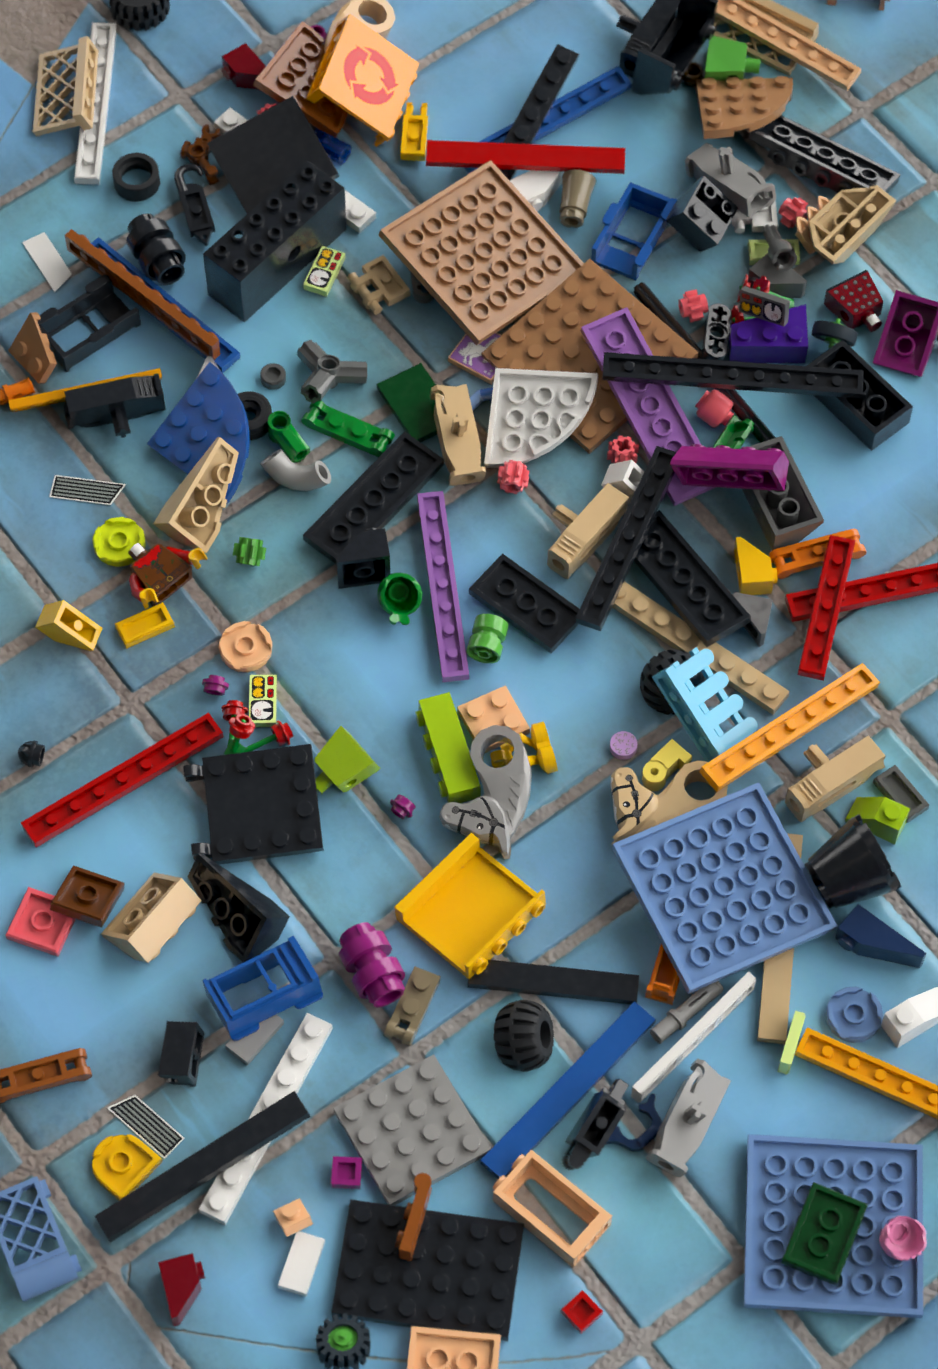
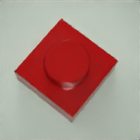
(581, 1312)

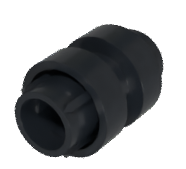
(156, 249)

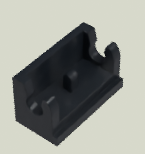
(181, 1053)

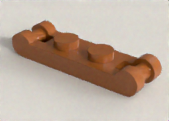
(44, 1073)

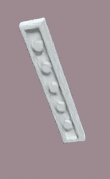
(693, 1038)

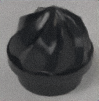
(31, 753)

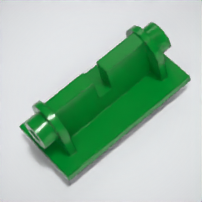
(735, 433)

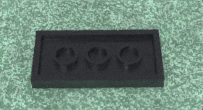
(526, 603)

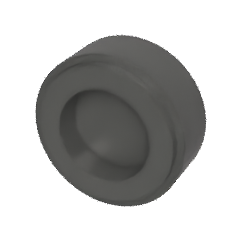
(273, 376)

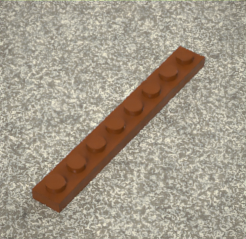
(147, 298)

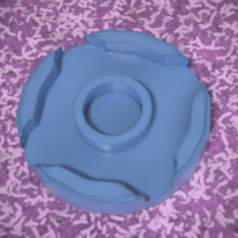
(854, 1014)

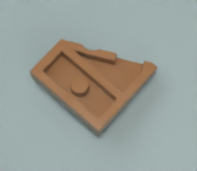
(33, 350)

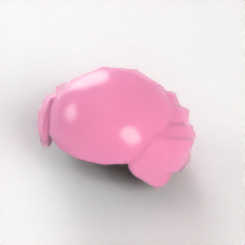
(903, 1238)

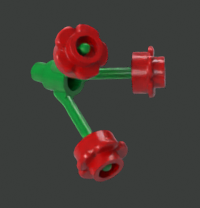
(242, 726)

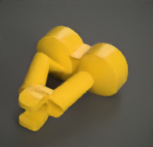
(539, 741)

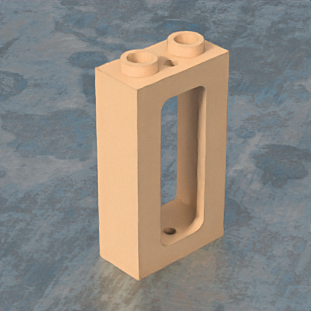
(536, 1168)

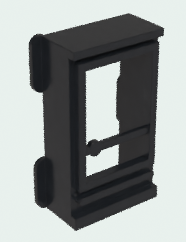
(98, 296)

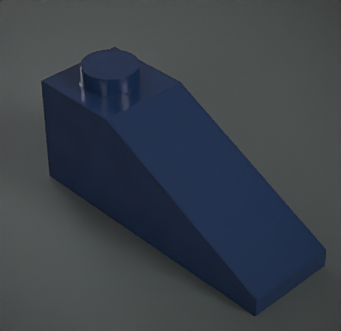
(875, 939)

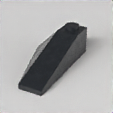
(243, 913)

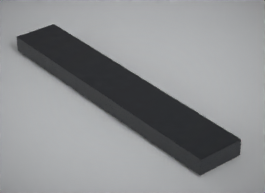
(557, 982)

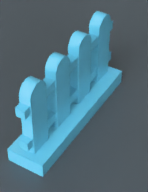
(692, 711)

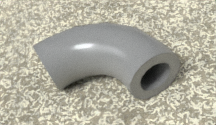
(296, 476)

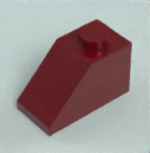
(242, 67)
(181, 1284)

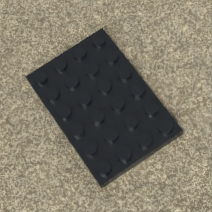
(456, 1278)

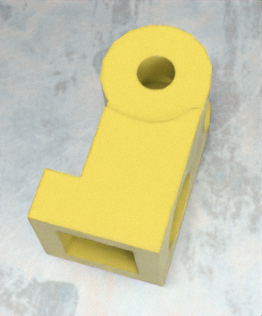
(663, 765)

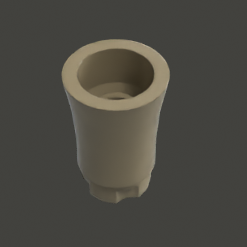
(576, 194)

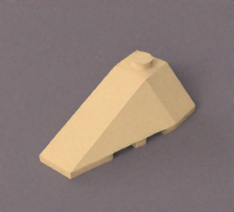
(197, 503)

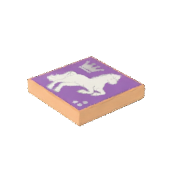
(469, 358)

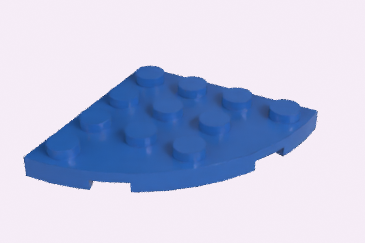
(203, 414)

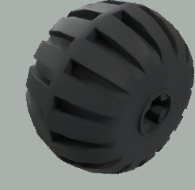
(648, 687)
(523, 1035)

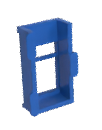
(621, 261)
(300, 993)

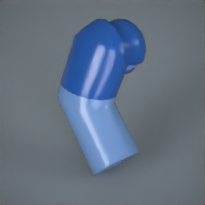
(481, 396)

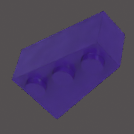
(770, 343)

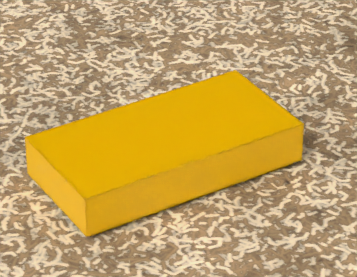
(144, 625)

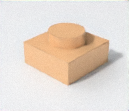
(293, 1217)

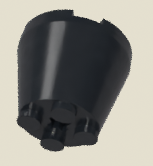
(851, 866)

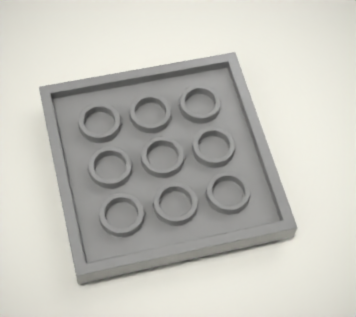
(411, 1128)

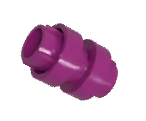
(376, 974)

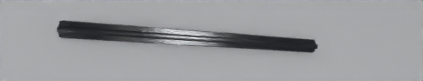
(740, 407)

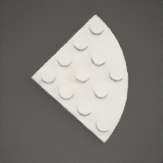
(535, 412)

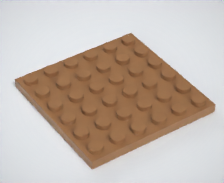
(481, 251)
(553, 341)

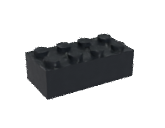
(879, 411)

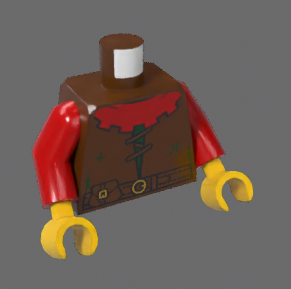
(161, 571)

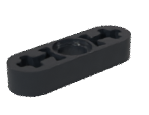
(722, 327)

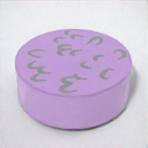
(623, 745)

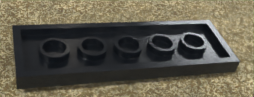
(375, 495)
(689, 583)

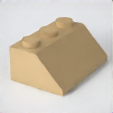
(152, 916)

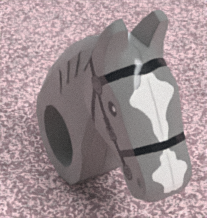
(505, 797)

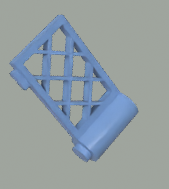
(50, 1268)

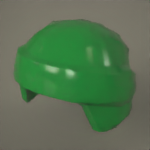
(399, 596)

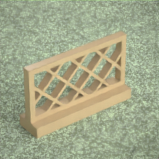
(781, 14)
(82, 85)

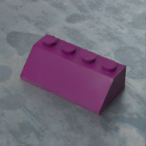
(731, 467)

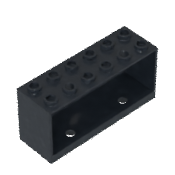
(276, 241)

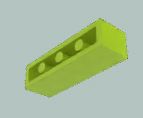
(449, 749)

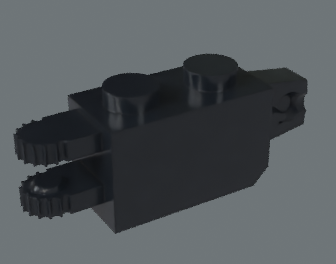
(595, 1125)

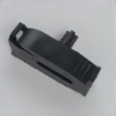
(645, 33)
(114, 403)

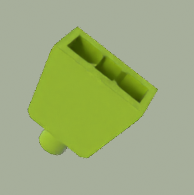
(343, 762)

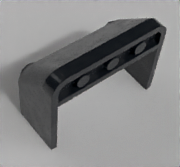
(664, 67)

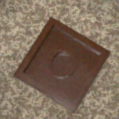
(87, 896)

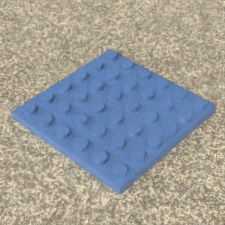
(723, 887)
(776, 1188)

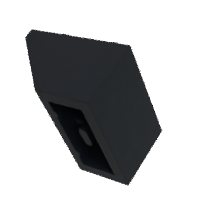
(702, 214)

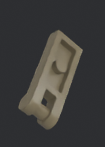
(412, 1005)

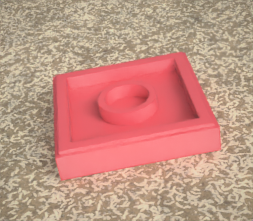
(38, 925)

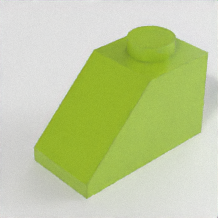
(881, 815)

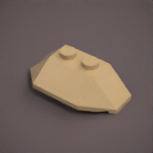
(848, 221)

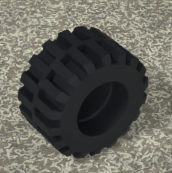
(139, 13)

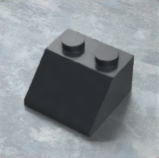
(364, 559)

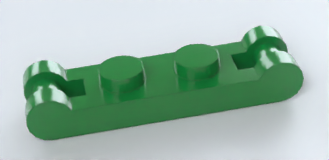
(347, 429)

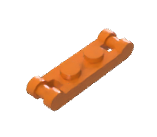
(810, 553)

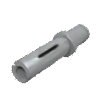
(678, 1017)

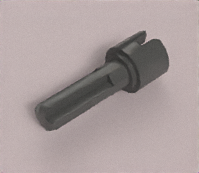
(779, 250)

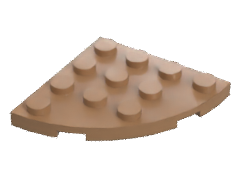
(740, 104)

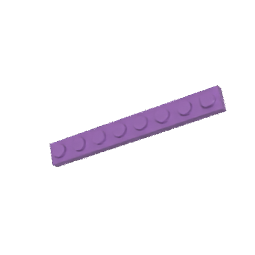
(443, 587)

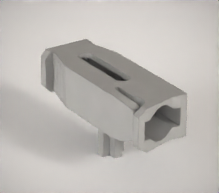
(731, 177)
(688, 1118)

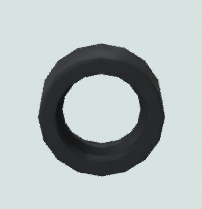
(136, 161)

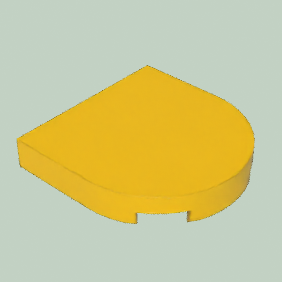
(123, 1164)

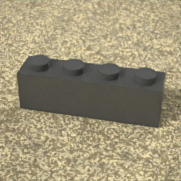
(787, 514)

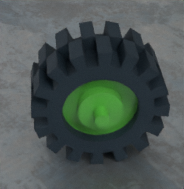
(343, 1342)

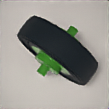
(834, 332)

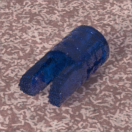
(336, 149)

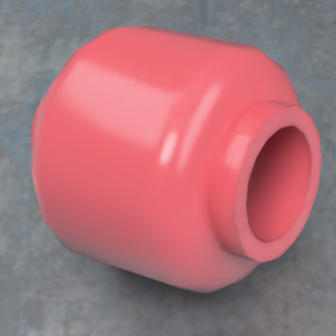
(714, 408)

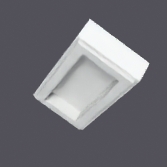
(301, 1263)

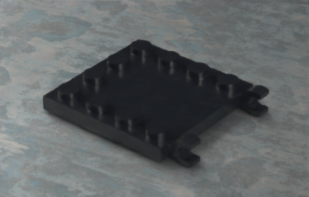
(259, 804)

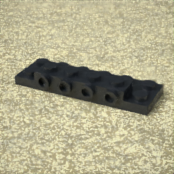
(821, 158)

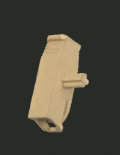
(457, 434)
(586, 530)
(833, 777)

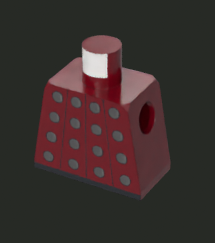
(856, 302)

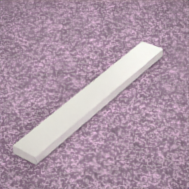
(92, 140)

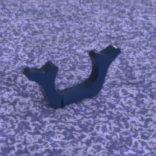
(645, 1138)

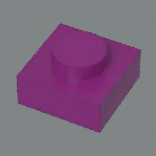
(346, 1172)

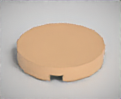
(245, 646)

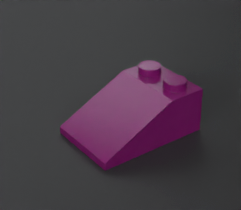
(908, 334)

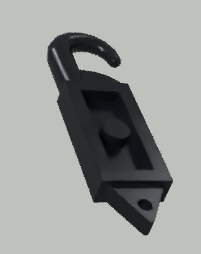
(194, 205)

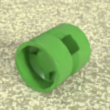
(486, 638)

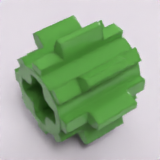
(249, 551)

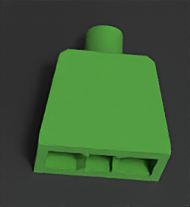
(728, 59)

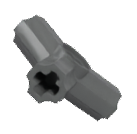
(327, 371)

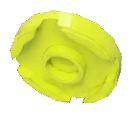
(115, 540)

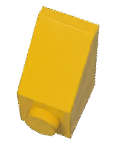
(753, 569)
(68, 626)

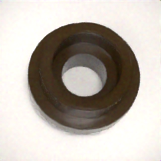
(695, 70)

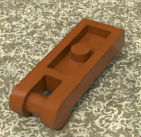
(414, 1215)

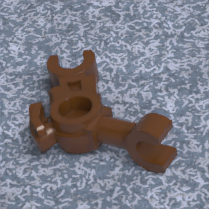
(199, 151)

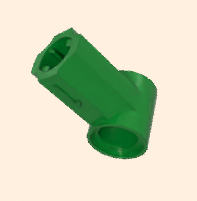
(287, 438)

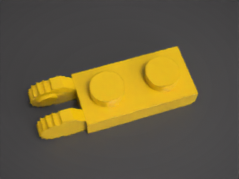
(414, 134)

